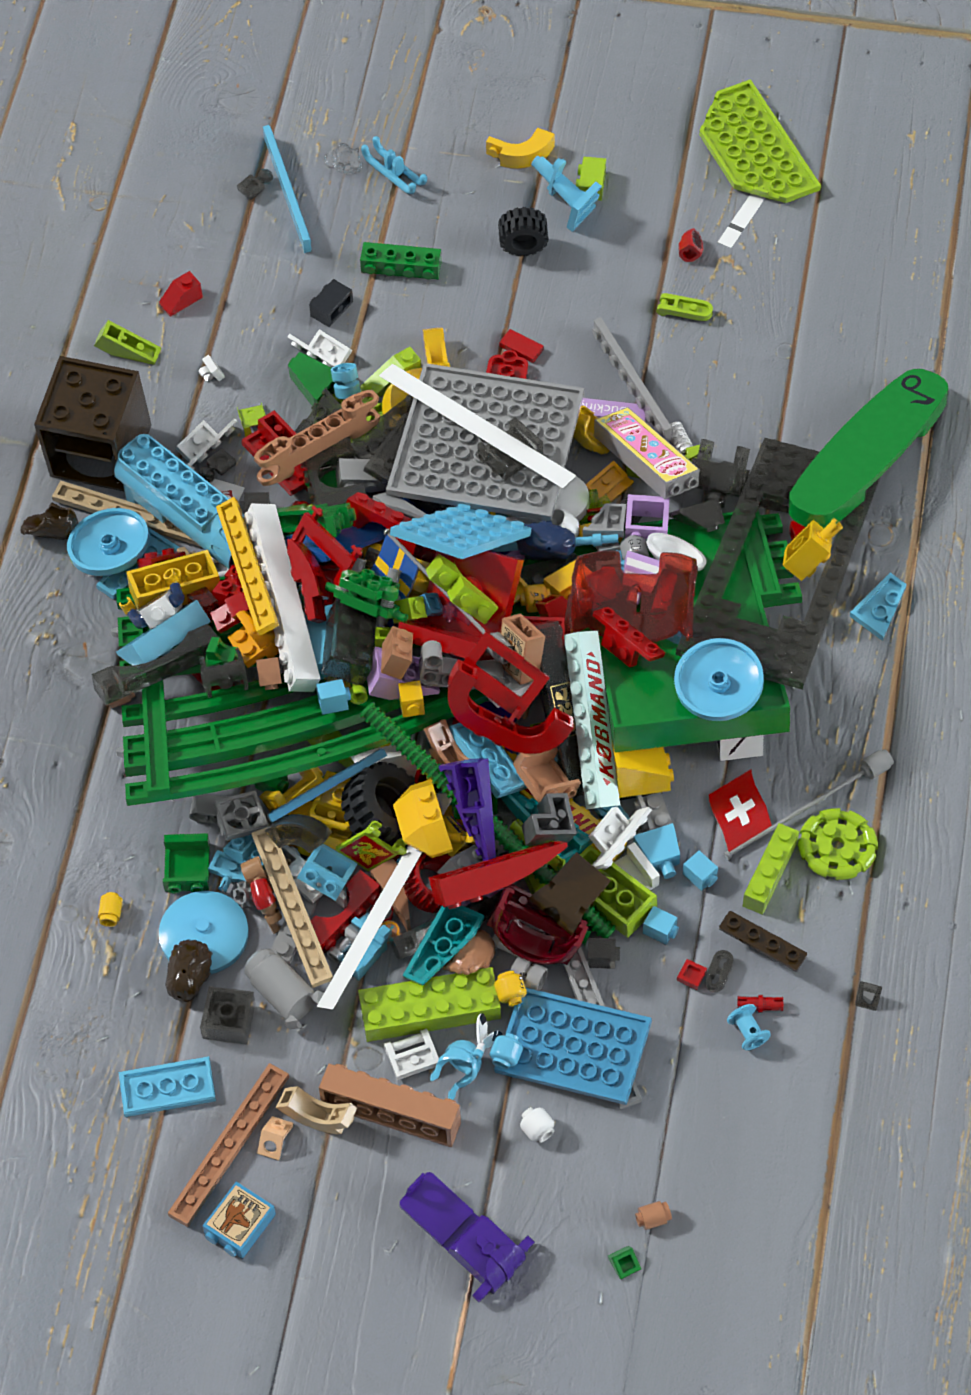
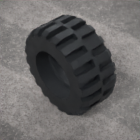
(361, 802)

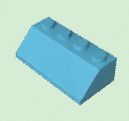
(164, 636)

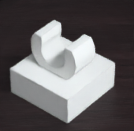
(211, 370)

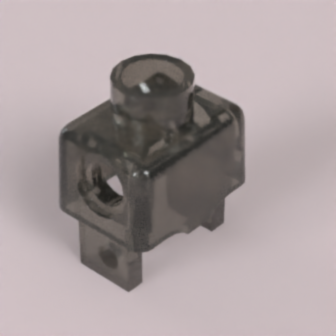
(721, 478)

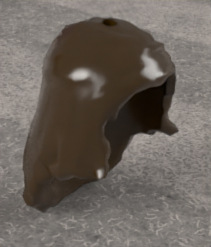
(54, 523)
(188, 969)

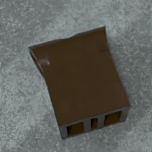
(571, 892)

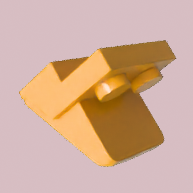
(250, 643)

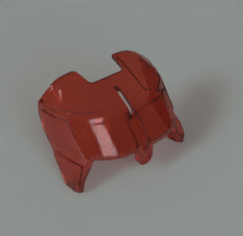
(665, 596)

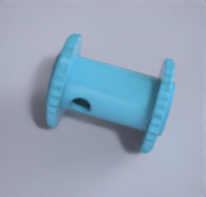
(748, 1026)

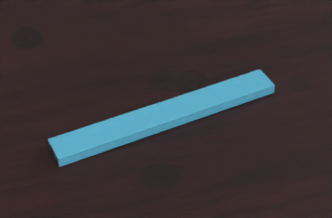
(287, 189)

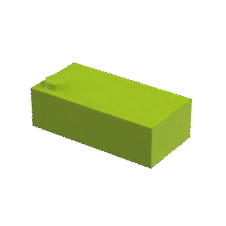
(624, 899)

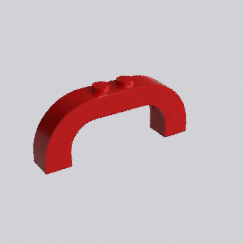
(492, 726)

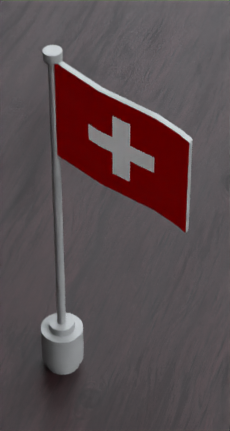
(745, 816)

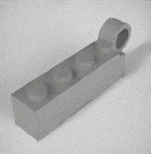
(351, 472)

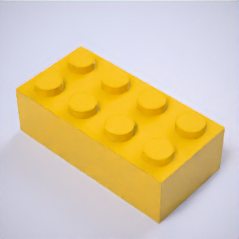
(193, 569)

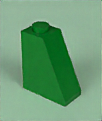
(310, 377)

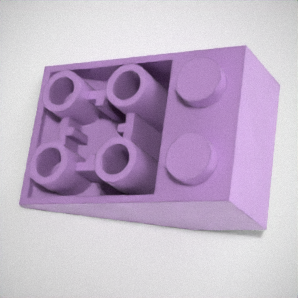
(387, 686)

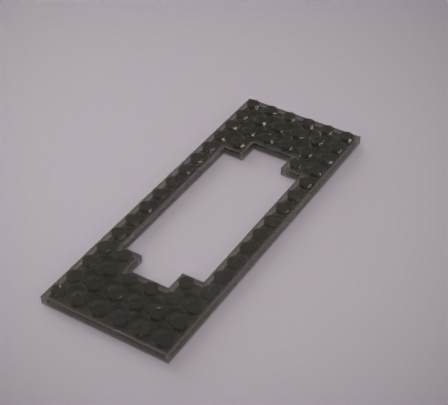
(790, 649)

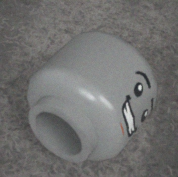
(634, 544)

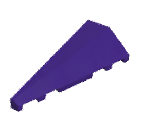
(472, 790)

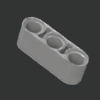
(203, 810)

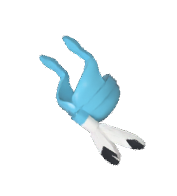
(466, 1055)

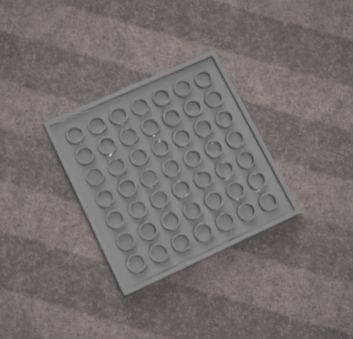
(440, 457)

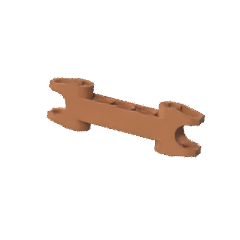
(289, 452)

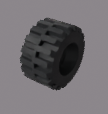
(523, 231)

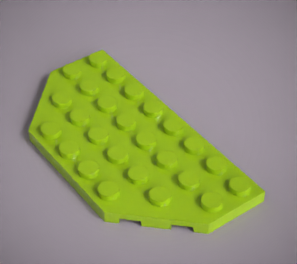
(754, 146)

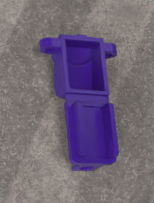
(467, 1237)

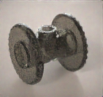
(224, 674)

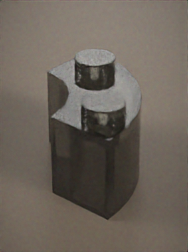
(298, 831)

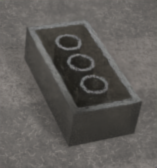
(348, 644)

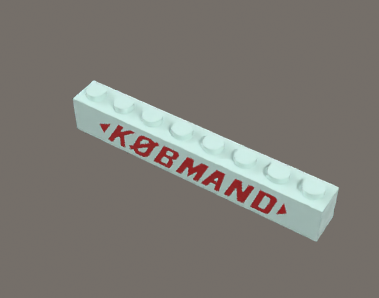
(591, 719)

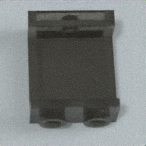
(500, 462)

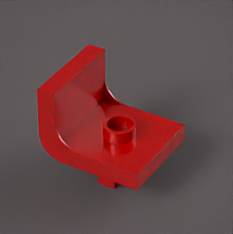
(496, 578)

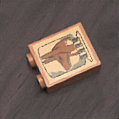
(526, 641)

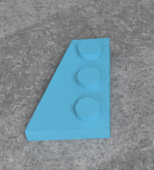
(879, 606)

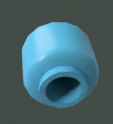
(506, 1051)

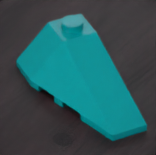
(443, 940)

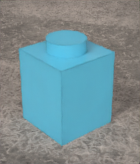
(333, 696)
(700, 870)
(660, 925)

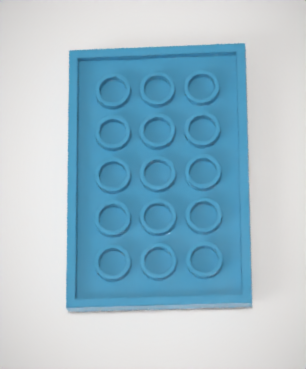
(577, 1045)

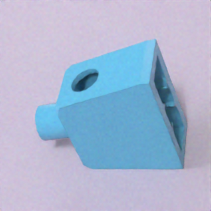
(660, 849)

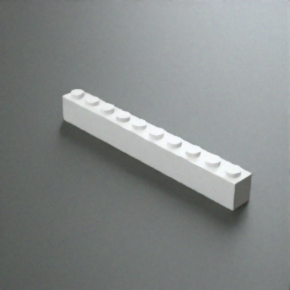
(292, 633)

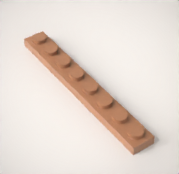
(228, 1145)

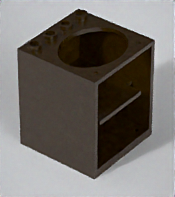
(90, 414)

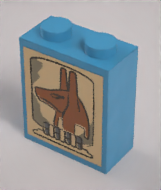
(238, 1220)

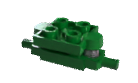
(368, 593)

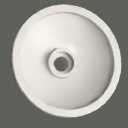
(664, 542)

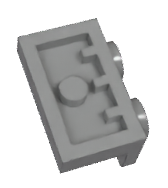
(658, 816)

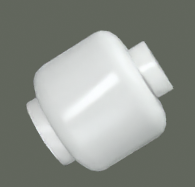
(537, 1124)

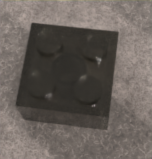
(227, 1015)

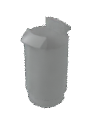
(281, 986)

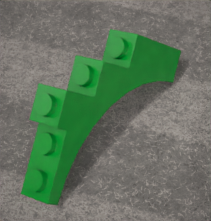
(333, 518)

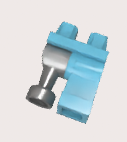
(374, 951)

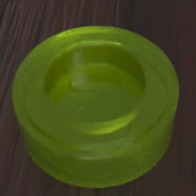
(594, 499)

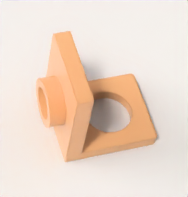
(274, 1131)

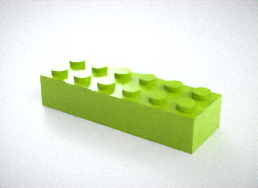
(436, 1005)

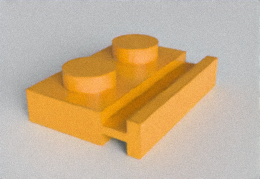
(610, 482)

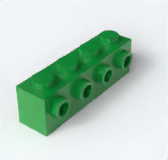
(400, 260)

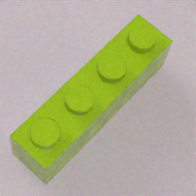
(770, 868)

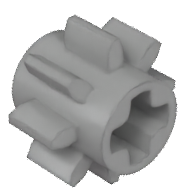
(243, 895)

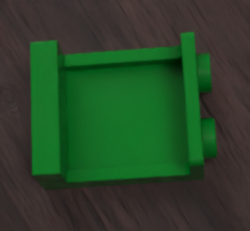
(186, 862)

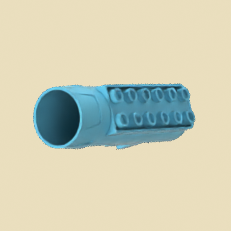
(173, 493)

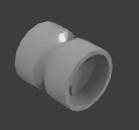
(535, 976)

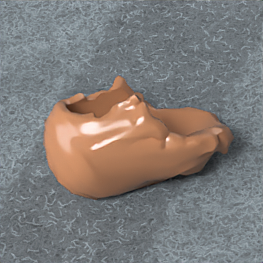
(474, 955)

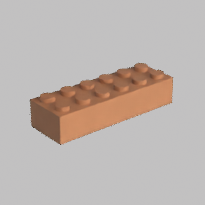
(392, 1104)

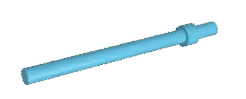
(595, 540)

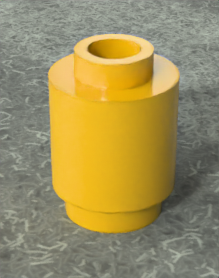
(110, 909)

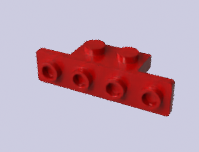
(624, 639)

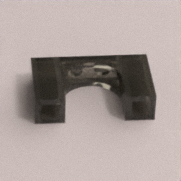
(323, 463)

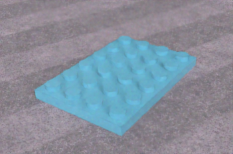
(461, 531)

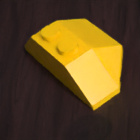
(422, 820)

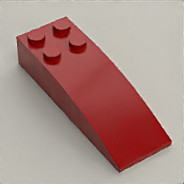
(490, 875)

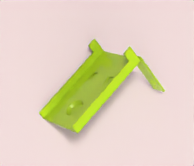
(250, 416)

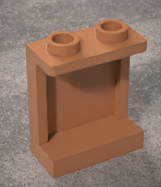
(544, 775)

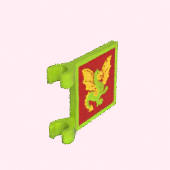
(368, 849)

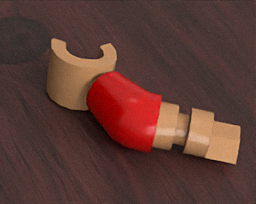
(261, 892)

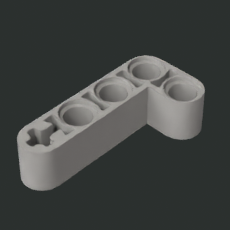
(436, 669)

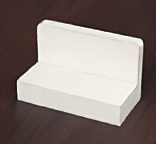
(639, 867)

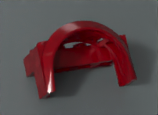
(526, 942)

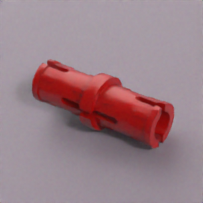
(762, 1003)

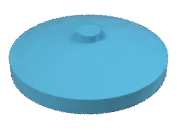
(108, 541)
(719, 679)
(208, 919)

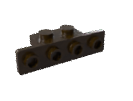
(763, 941)

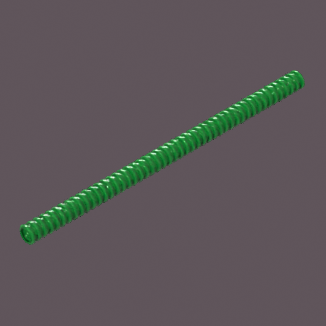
(501, 833)

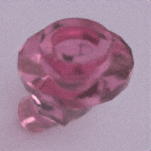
(450, 612)

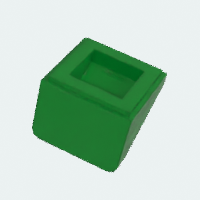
(624, 1262)

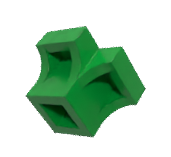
(219, 652)

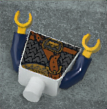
(159, 608)

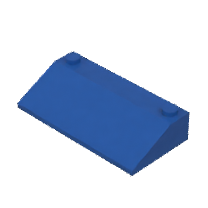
(362, 537)

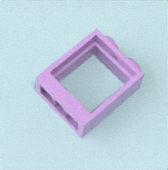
(647, 507)

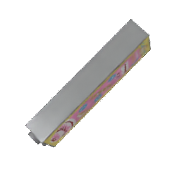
(646, 453)

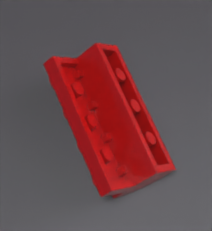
(269, 428)

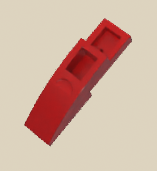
(308, 572)

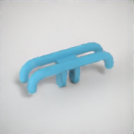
(393, 167)

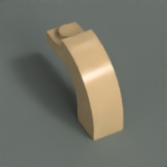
(316, 1113)

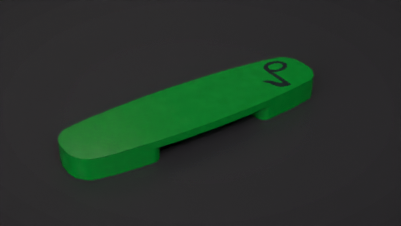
(867, 447)

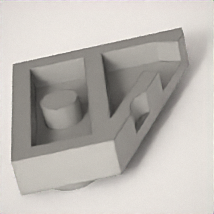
(608, 521)

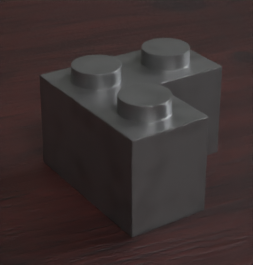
(552, 822)

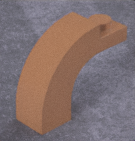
(443, 744)

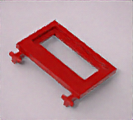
(327, 543)
(496, 690)

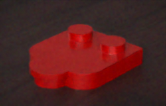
(508, 365)

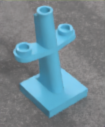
(580, 201)

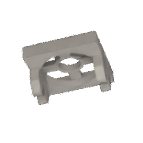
(257, 810)

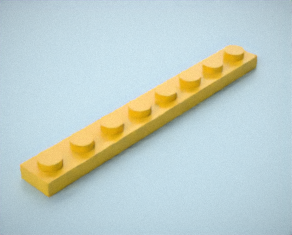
(247, 566)

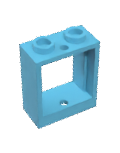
(318, 871)

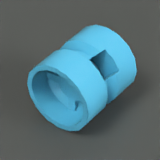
(345, 380)

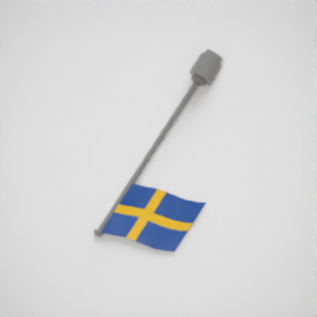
(396, 556)

